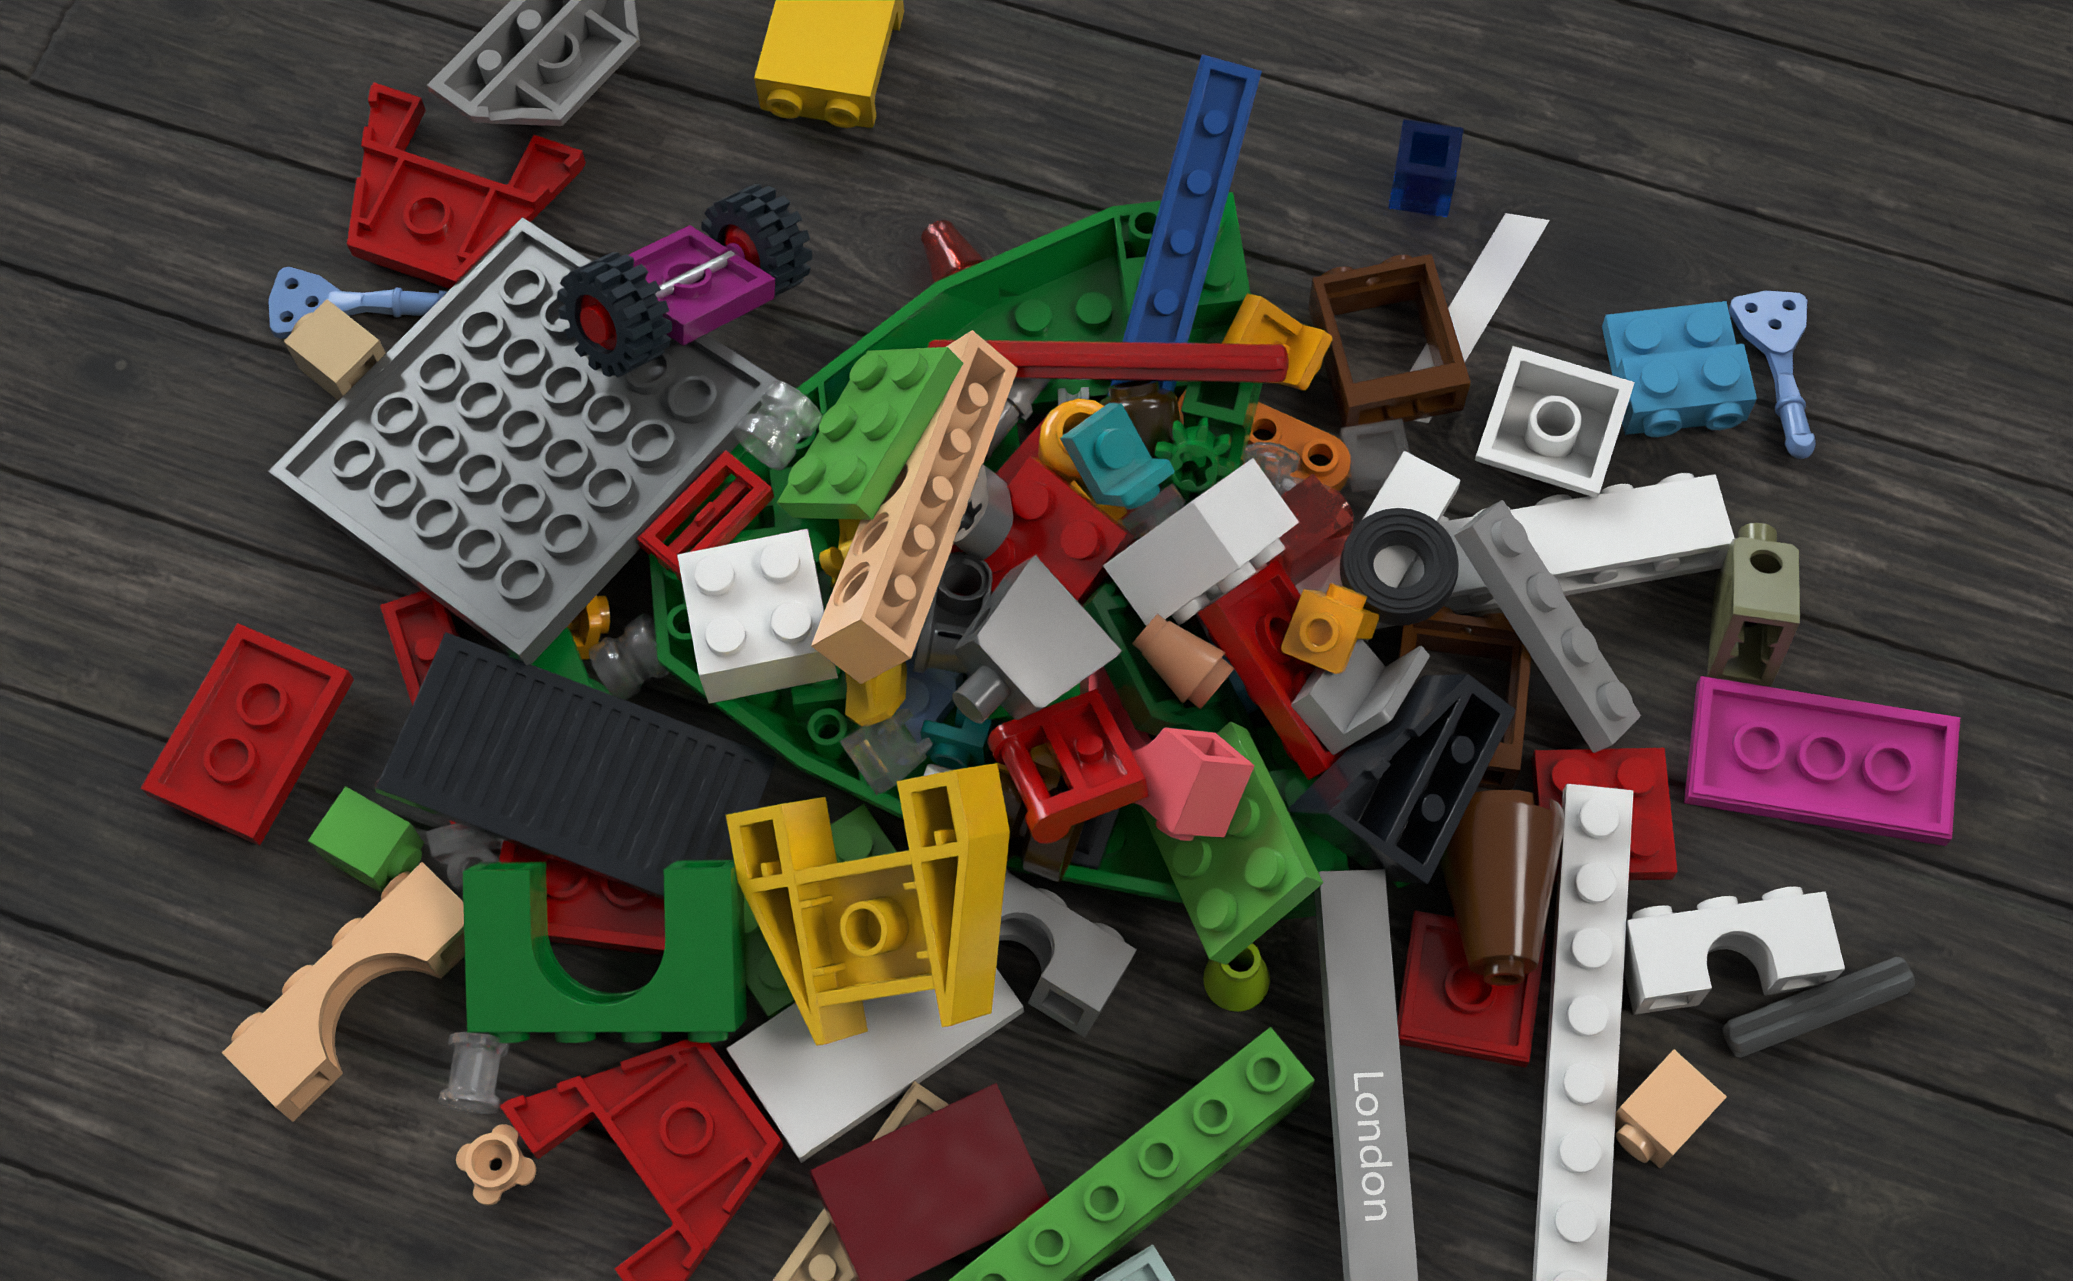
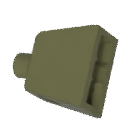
(1760, 587)

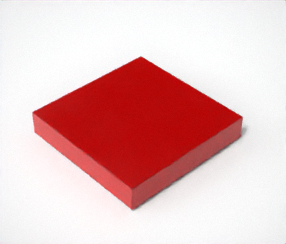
(1453, 1008)

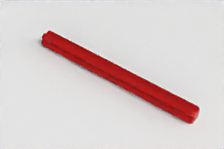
(1143, 360)

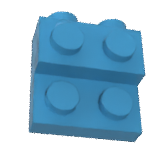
(1681, 367)

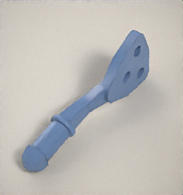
(312, 287)
(1779, 348)

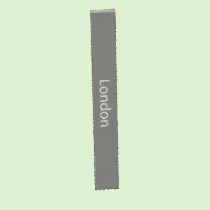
(1365, 1077)

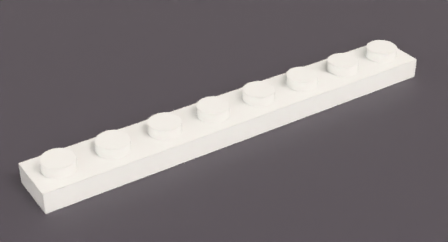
(1583, 1036)

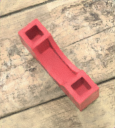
(1188, 773)

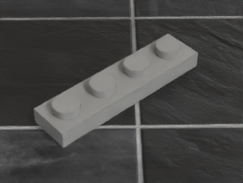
(1548, 626)

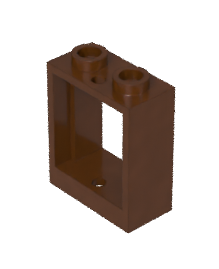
(1402, 395)
(1490, 638)

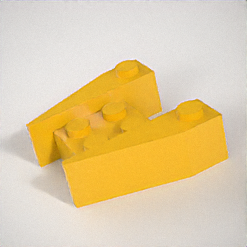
(882, 919)

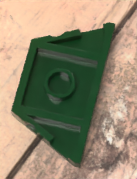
(1140, 687)

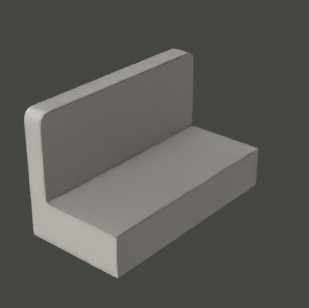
(1359, 699)

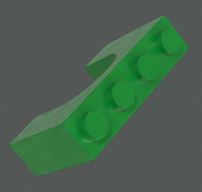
(523, 989)

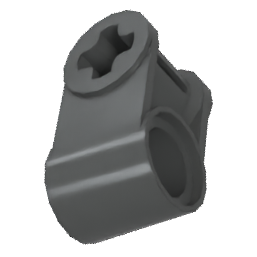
(952, 614)

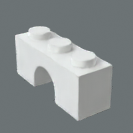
(1783, 935)

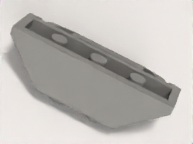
(539, 60)

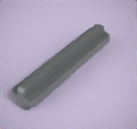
(1818, 1006)

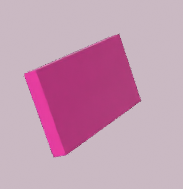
(1823, 761)

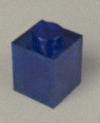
(1425, 168)

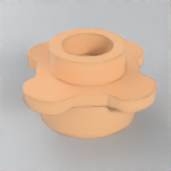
(478, 1155)

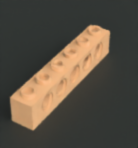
(904, 549)

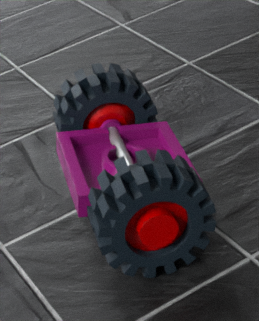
(685, 281)

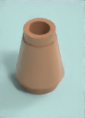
(1183, 660)

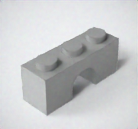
(1076, 957)

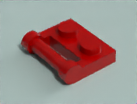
(1088, 755)

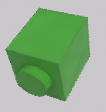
(366, 840)

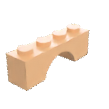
(292, 1044)

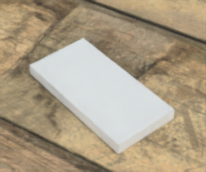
(835, 1086)

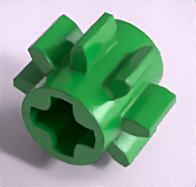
(1200, 443)

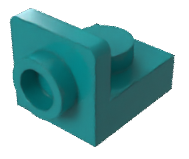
(1115, 459)
(959, 746)

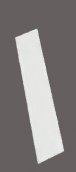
(1488, 282)

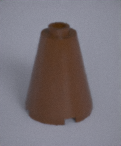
(1503, 880)

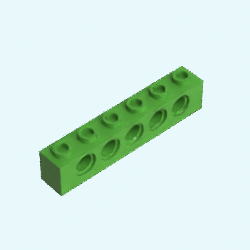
(1151, 1169)

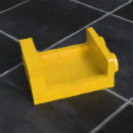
(826, 59)

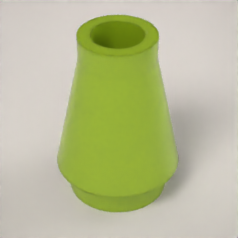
(1236, 989)

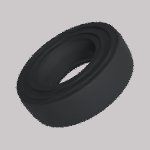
(1406, 529)

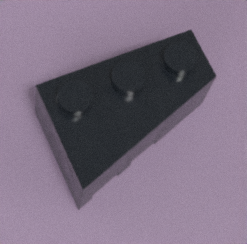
(1410, 781)

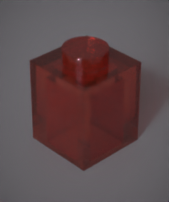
(1321, 531)

